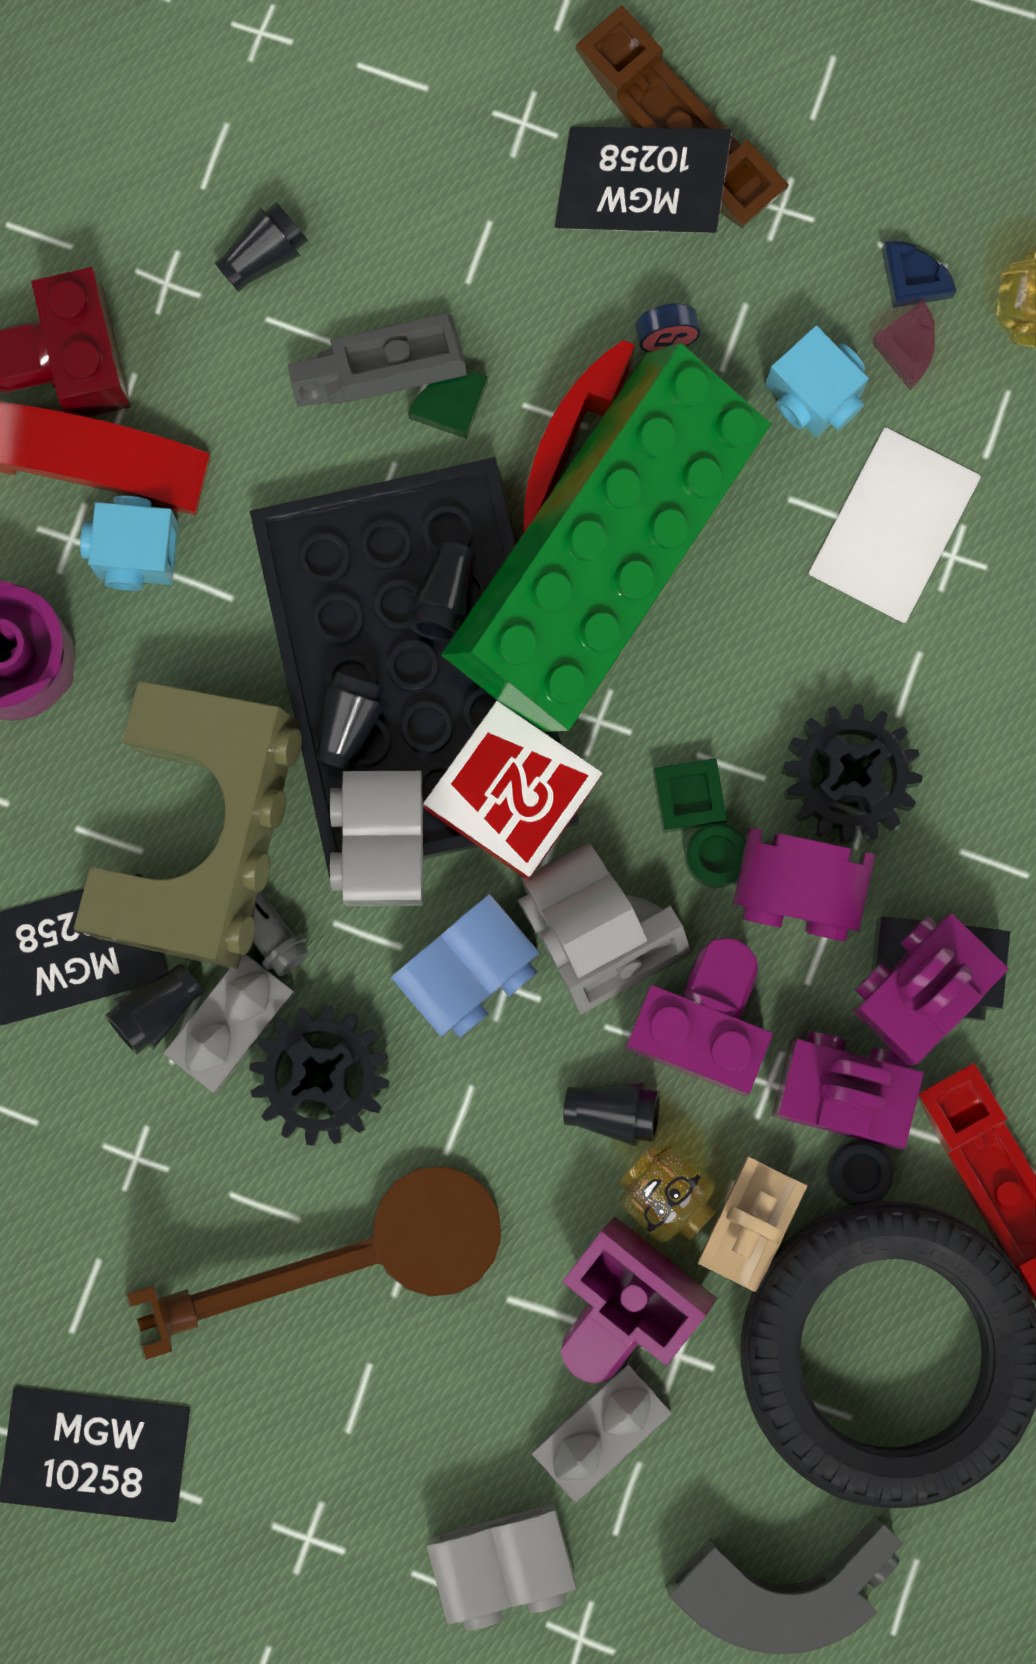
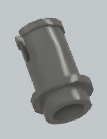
(275, 938)

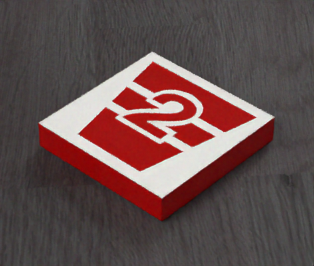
(512, 790)

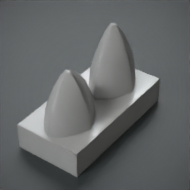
(664, 946)
(229, 1023)
(601, 1432)

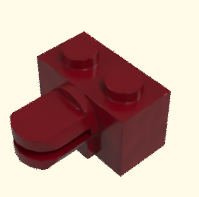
(67, 346)

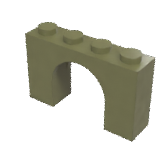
(211, 907)

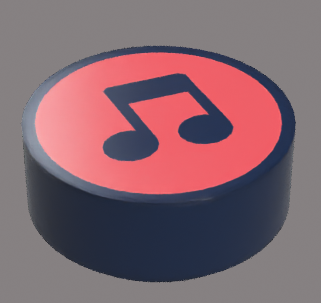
(667, 326)

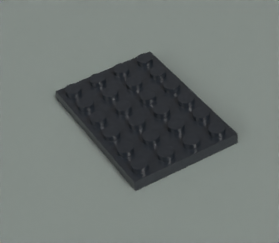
(339, 602)

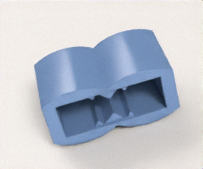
(467, 967)

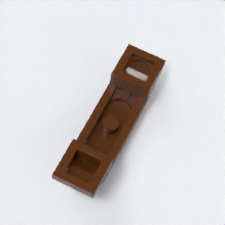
(652, 96)

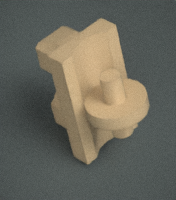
(751, 1224)

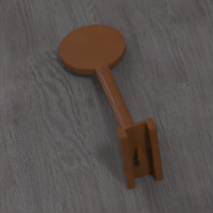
(429, 1233)

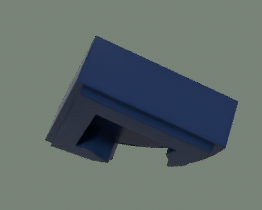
(915, 275)

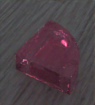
(909, 344)

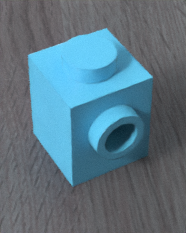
(818, 383)
(130, 543)

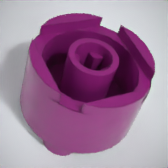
(42, 654)
(803, 882)

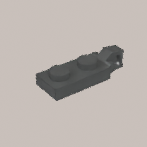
(380, 362)

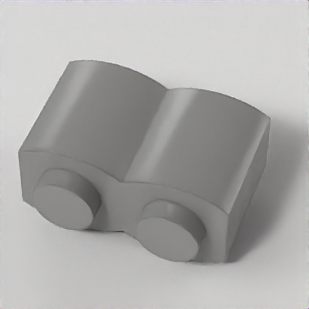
(380, 838)
(581, 910)
(502, 1566)

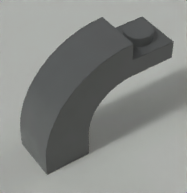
(785, 1616)

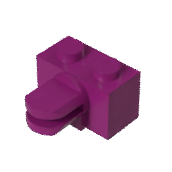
(928, 987)
(703, 1026)
(848, 1092)
(632, 1301)

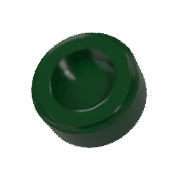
(715, 855)

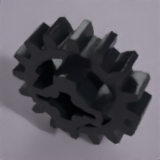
(832, 755)
(300, 1050)

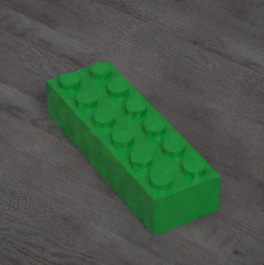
(607, 539)

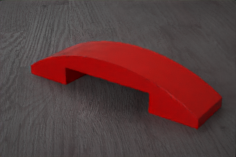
(591, 392)
(101, 456)
(987, 1163)

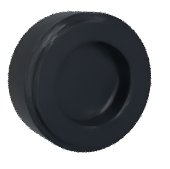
(860, 1173)

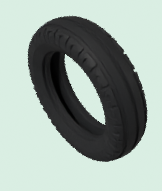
(1007, 1378)

